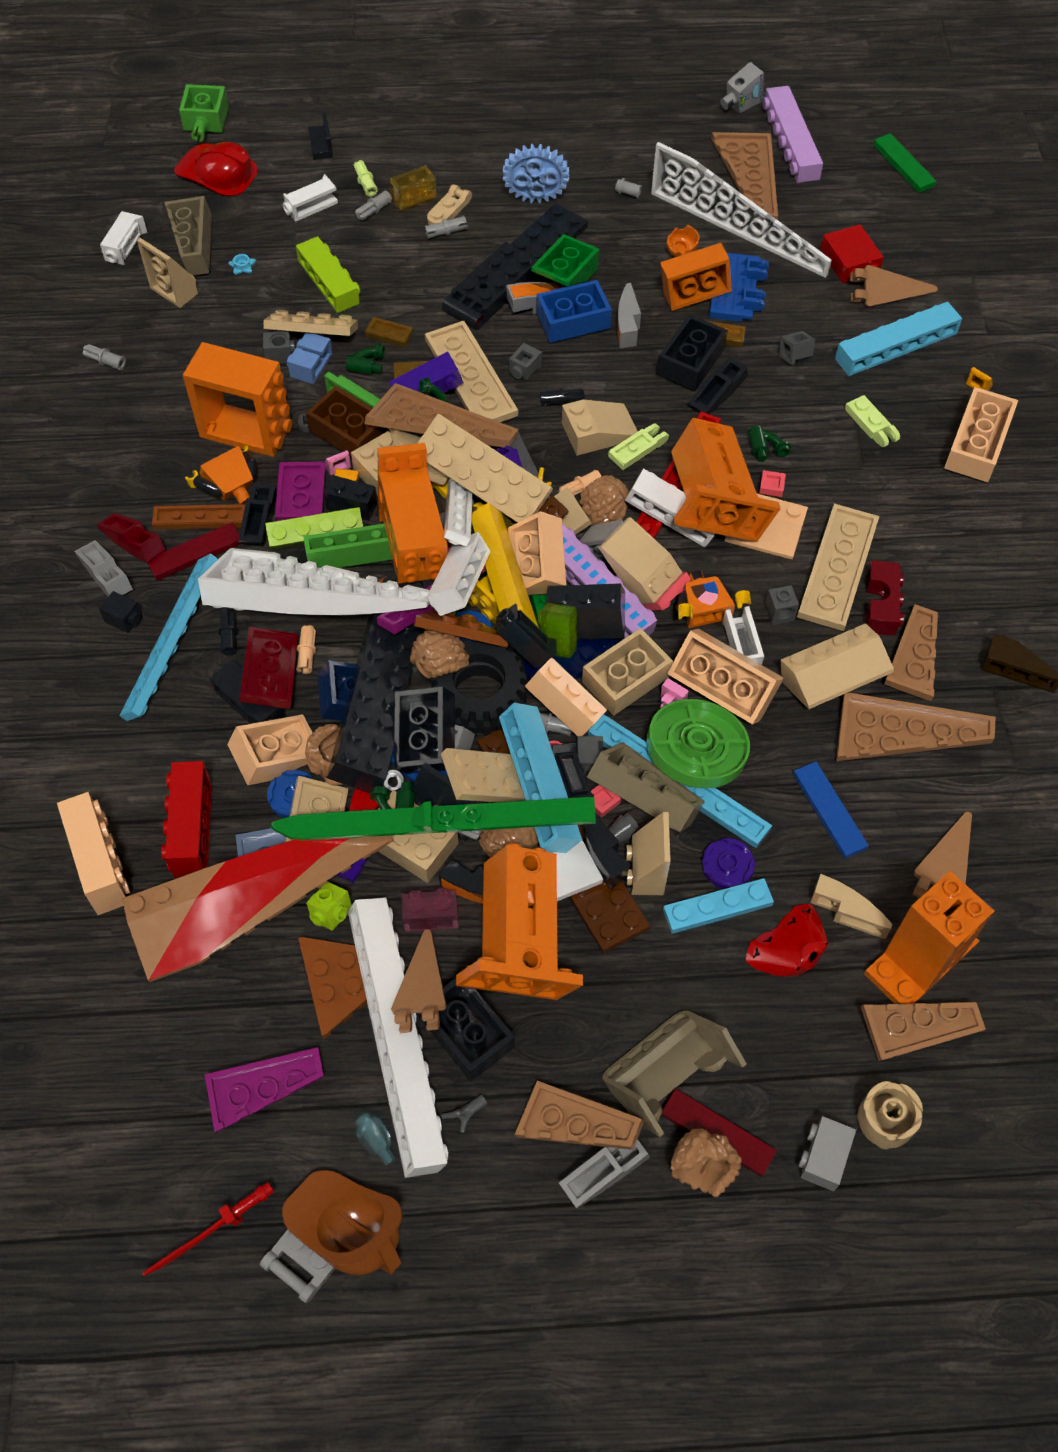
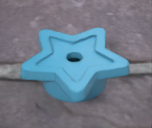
(242, 263)

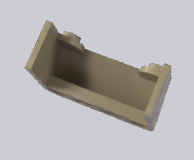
(665, 1061)

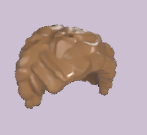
(604, 500)
(438, 654)
(320, 750)
(495, 840)
(705, 1161)

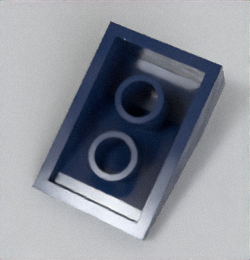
(334, 687)

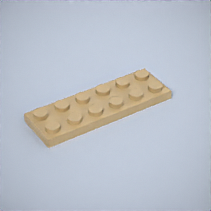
(481, 388)
(483, 470)
(838, 567)

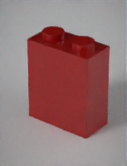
(850, 250)

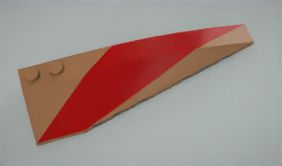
(208, 909)

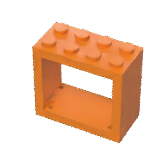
(244, 375)

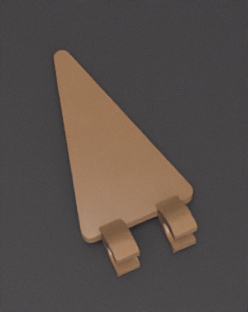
(886, 287)
(946, 856)
(420, 988)

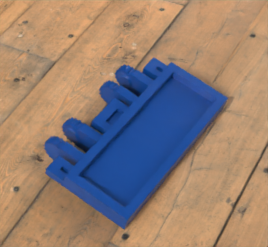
(744, 296)

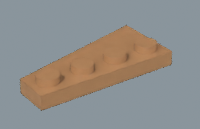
(910, 1027)

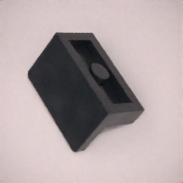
(320, 140)

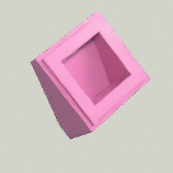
(339, 461)

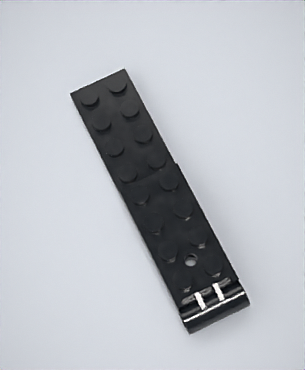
(485, 288)

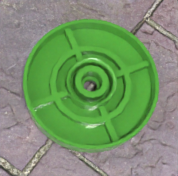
(698, 743)

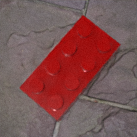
(188, 818)

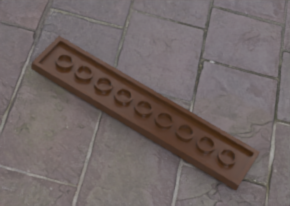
(608, 914)

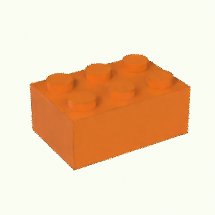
(696, 276)

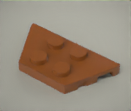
(464, 626)
(333, 981)

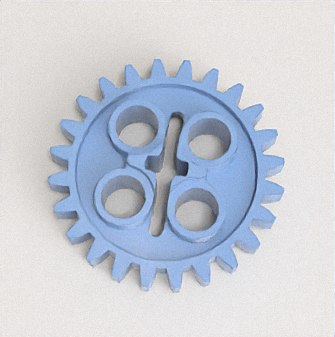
(535, 173)

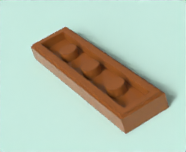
(197, 516)

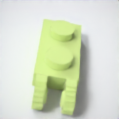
(872, 421)
(637, 446)

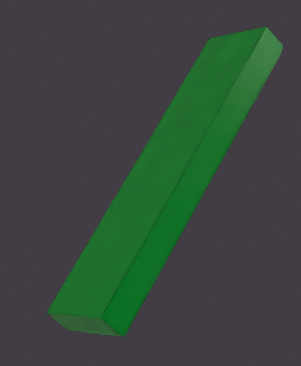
(904, 163)

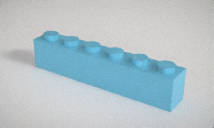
(898, 338)
(537, 770)

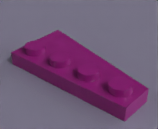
(254, 1086)

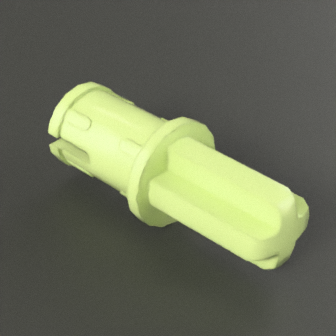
(365, 178)

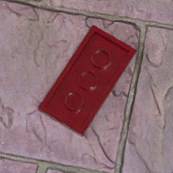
(269, 668)

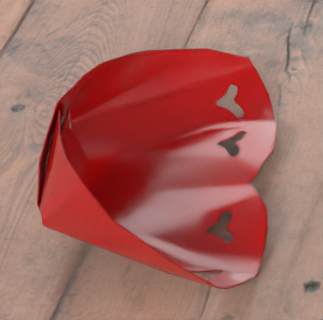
(790, 944)

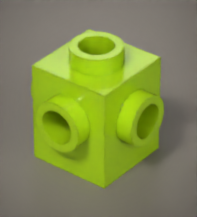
(329, 906)

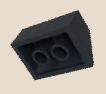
(598, 609)
(437, 789)

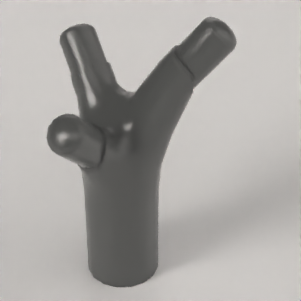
(466, 1112)

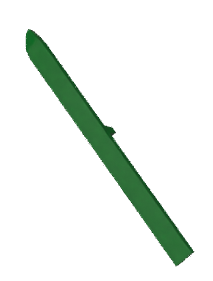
(437, 819)

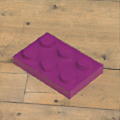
(300, 489)

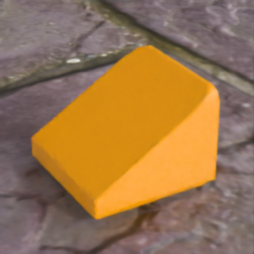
(979, 379)

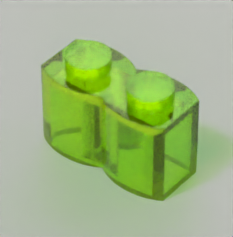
(560, 623)

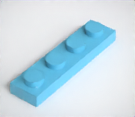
(718, 906)

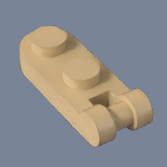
(449, 206)

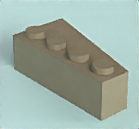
(192, 230)
(645, 785)

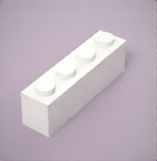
(663, 503)
(458, 575)

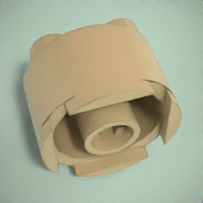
(885, 1099)

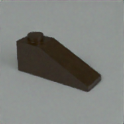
(1017, 663)

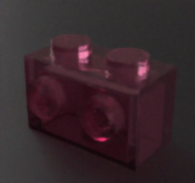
(429, 910)

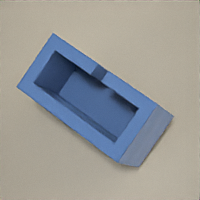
(309, 357)

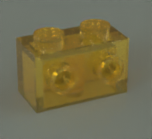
(413, 187)

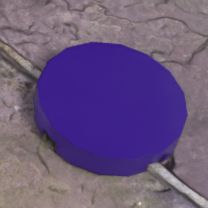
(728, 863)

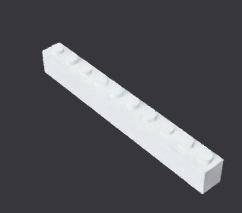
(399, 1053)

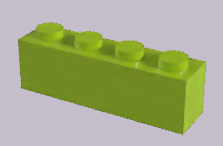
(328, 274)
(291, 531)

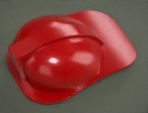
(219, 166)

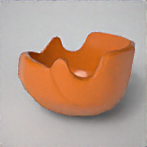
(682, 241)

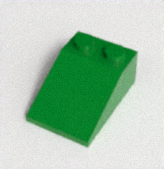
(568, 261)

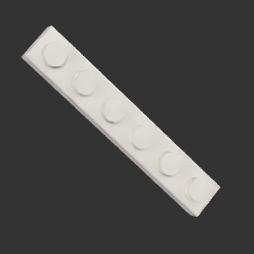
(458, 514)

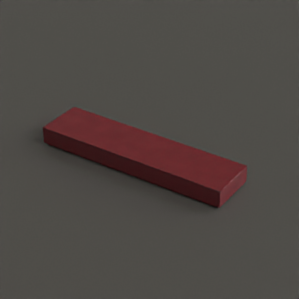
(188, 553)
(692, 1115)

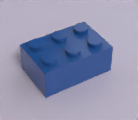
(573, 311)

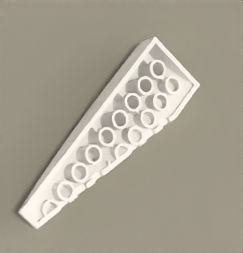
(704, 194)
(278, 585)

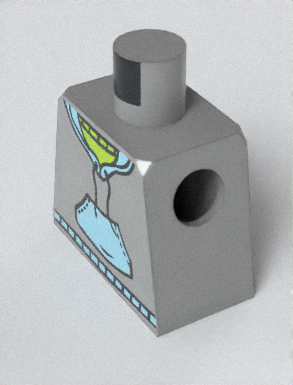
(744, 89)

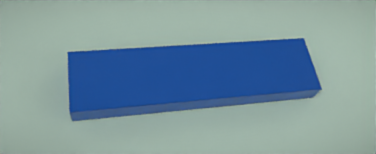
(830, 810)

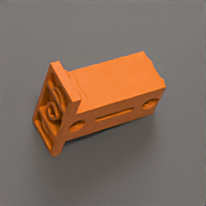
(718, 484)
(410, 512)
(520, 928)
(930, 940)

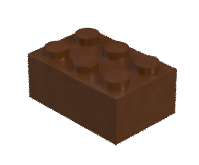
(341, 421)

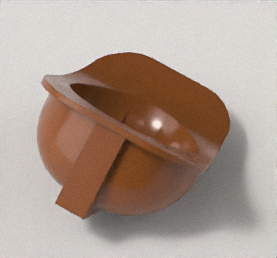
(345, 1223)

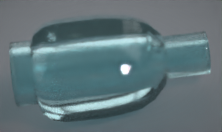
(374, 1137)

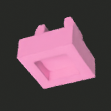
(672, 692)

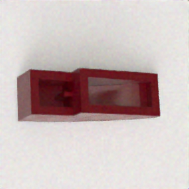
(132, 536)

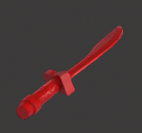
(229, 1215)

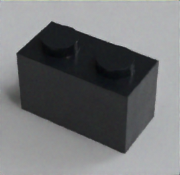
(349, 494)

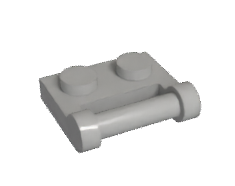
(305, 1258)

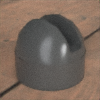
(300, 421)

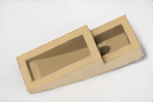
(850, 907)

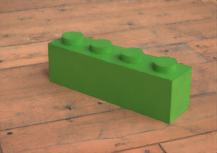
(348, 546)

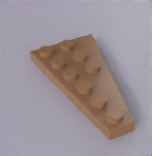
(750, 165)
(414, 412)
(892, 727)

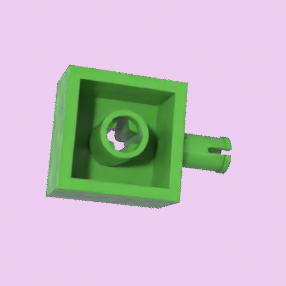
(203, 109)

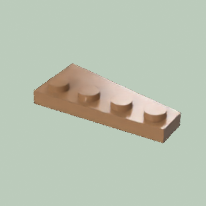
(916, 655)
(576, 1120)

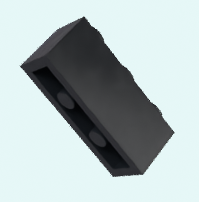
(228, 686)

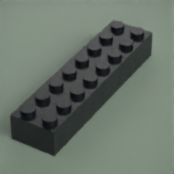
(368, 720)

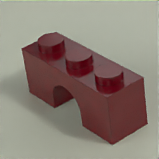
(885, 580)

